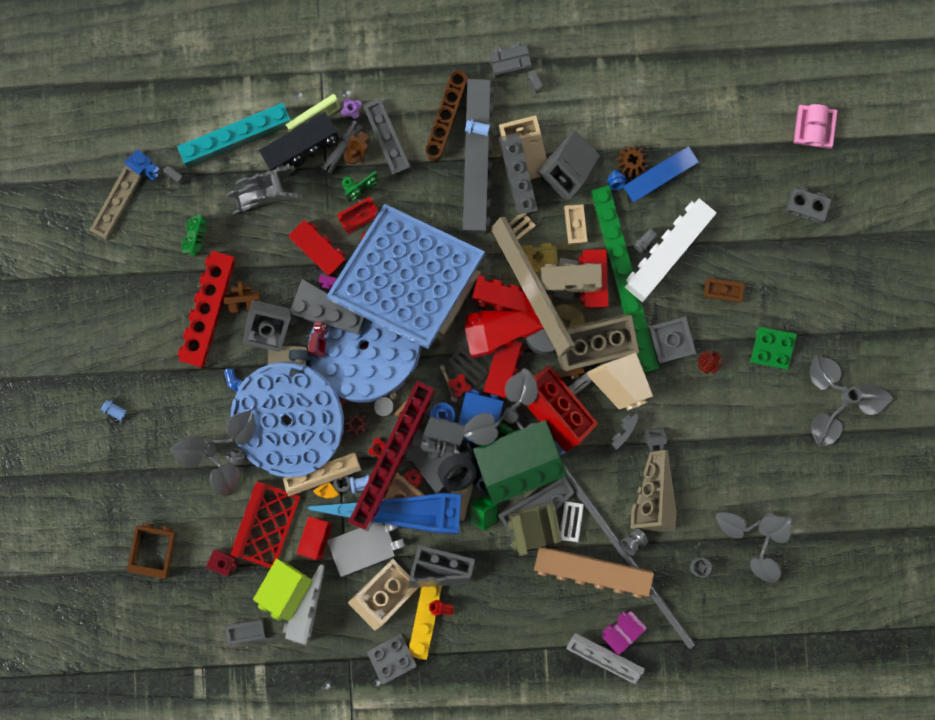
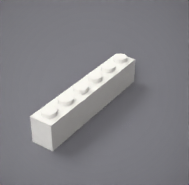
(670, 250)

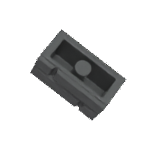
(510, 60)

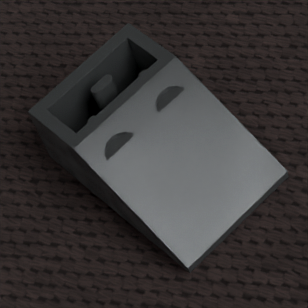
(569, 165)

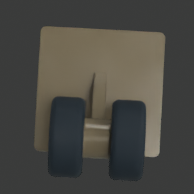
(290, 354)

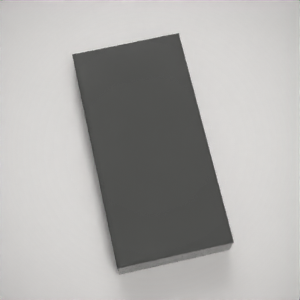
(245, 632)

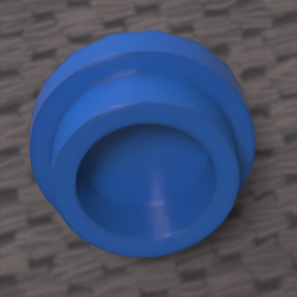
(616, 180)

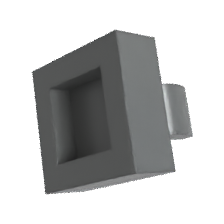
(655, 437)

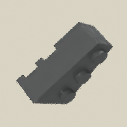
(439, 569)

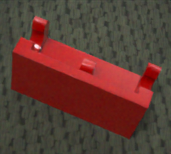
(358, 215)
(314, 538)

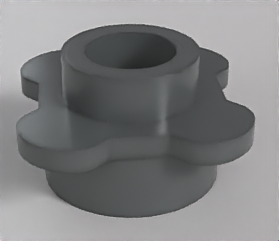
(235, 456)

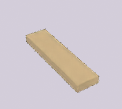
(326, 473)

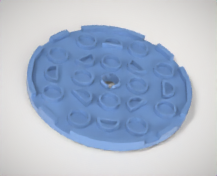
(370, 372)
(314, 412)

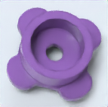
(354, 113)

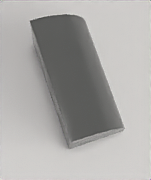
(540, 343)

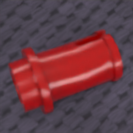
(437, 607)

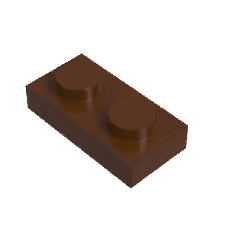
(723, 290)

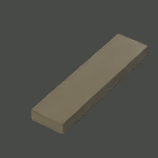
(116, 203)

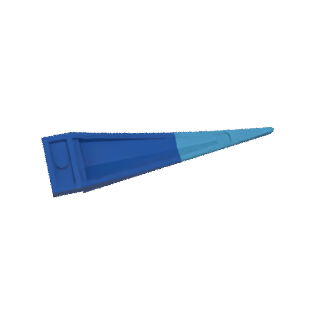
(425, 513)

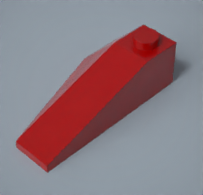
(494, 328)

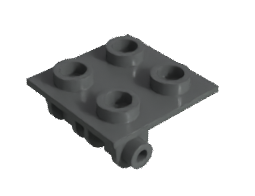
(442, 437)
(391, 659)

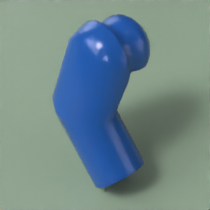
(232, 382)

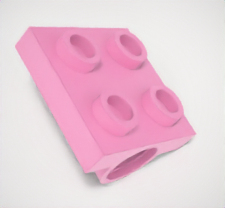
(815, 126)

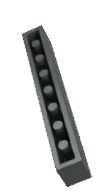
(476, 158)

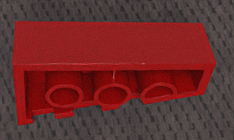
(500, 296)

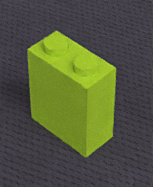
(282, 590)

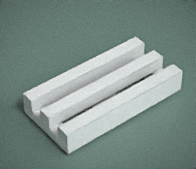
(564, 516)

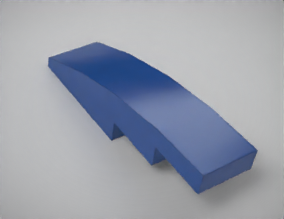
(660, 174)

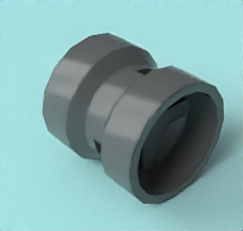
(634, 542)
(704, 567)

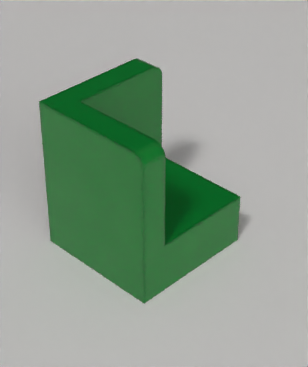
(483, 513)

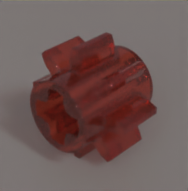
(709, 362)
(353, 419)

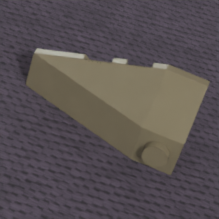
(656, 500)

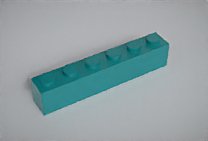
(234, 135)

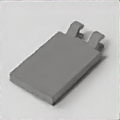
(363, 548)

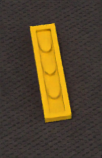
(423, 623)

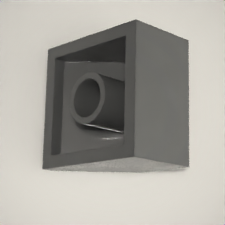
(266, 325)

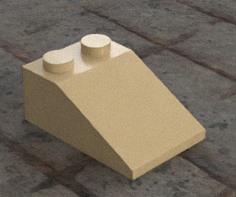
(382, 595)

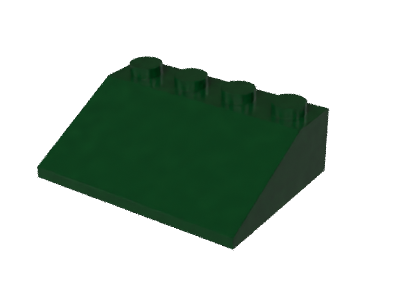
(520, 462)

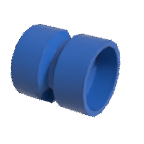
(443, 411)

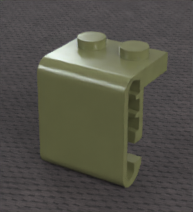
(534, 527)

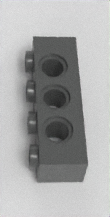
(518, 173)

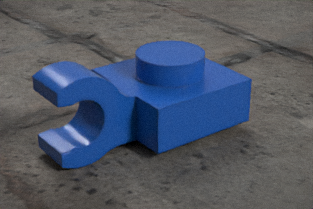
(142, 164)

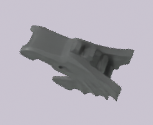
(262, 189)

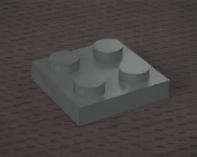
(672, 340)

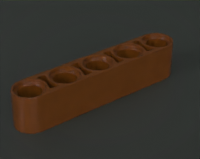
(446, 107)

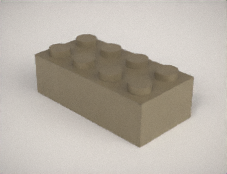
(600, 342)

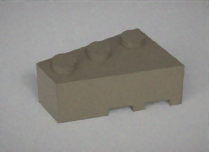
(571, 278)

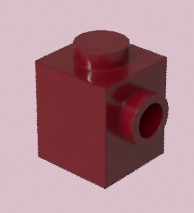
(222, 563)

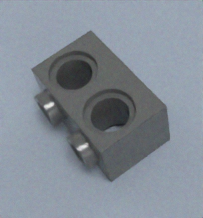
(807, 210)

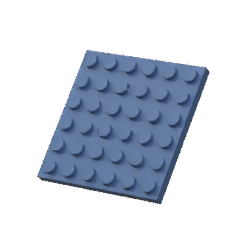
(406, 276)

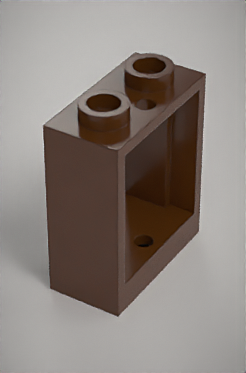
(133, 567)

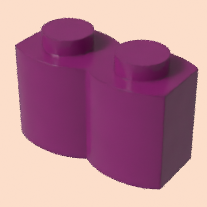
(623, 631)

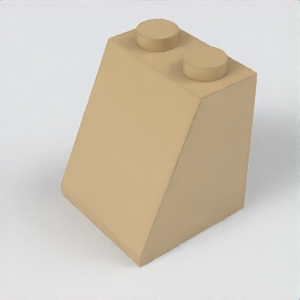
(622, 382)

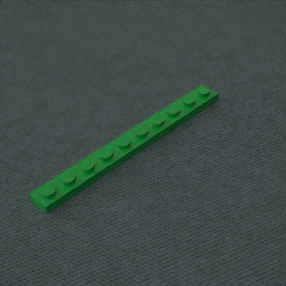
(621, 270)

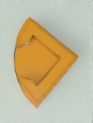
(326, 490)

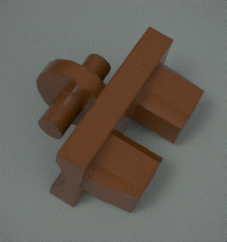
(356, 148)
(233, 300)

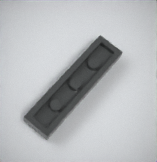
(386, 136)

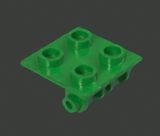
(354, 191)
(194, 225)
(773, 347)

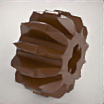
(633, 154)

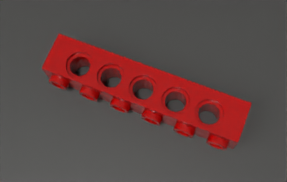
(221, 283)

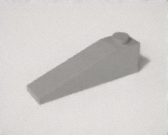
(301, 624)

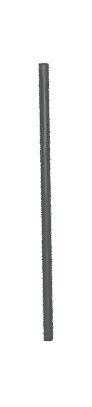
(627, 557)

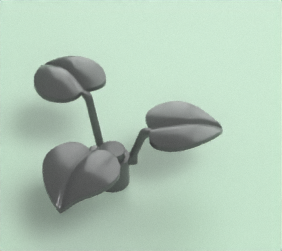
(519, 389)
(871, 399)
(191, 450)
(771, 526)

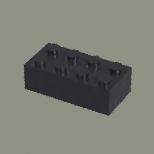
(301, 143)

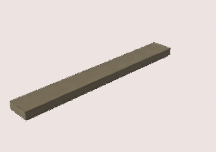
(532, 286)

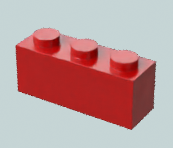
(318, 248)
(599, 299)
(503, 368)

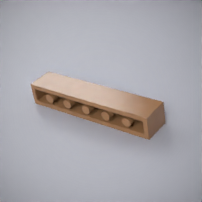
(593, 571)

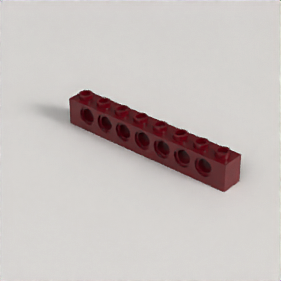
(392, 456)

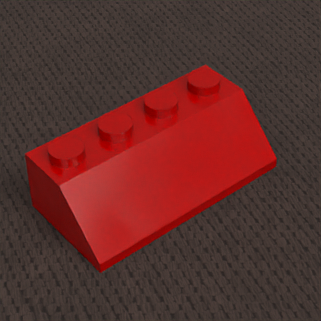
(561, 409)

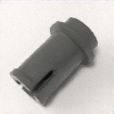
(642, 244)

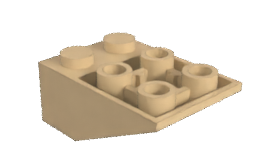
(531, 141)

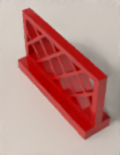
(249, 518)

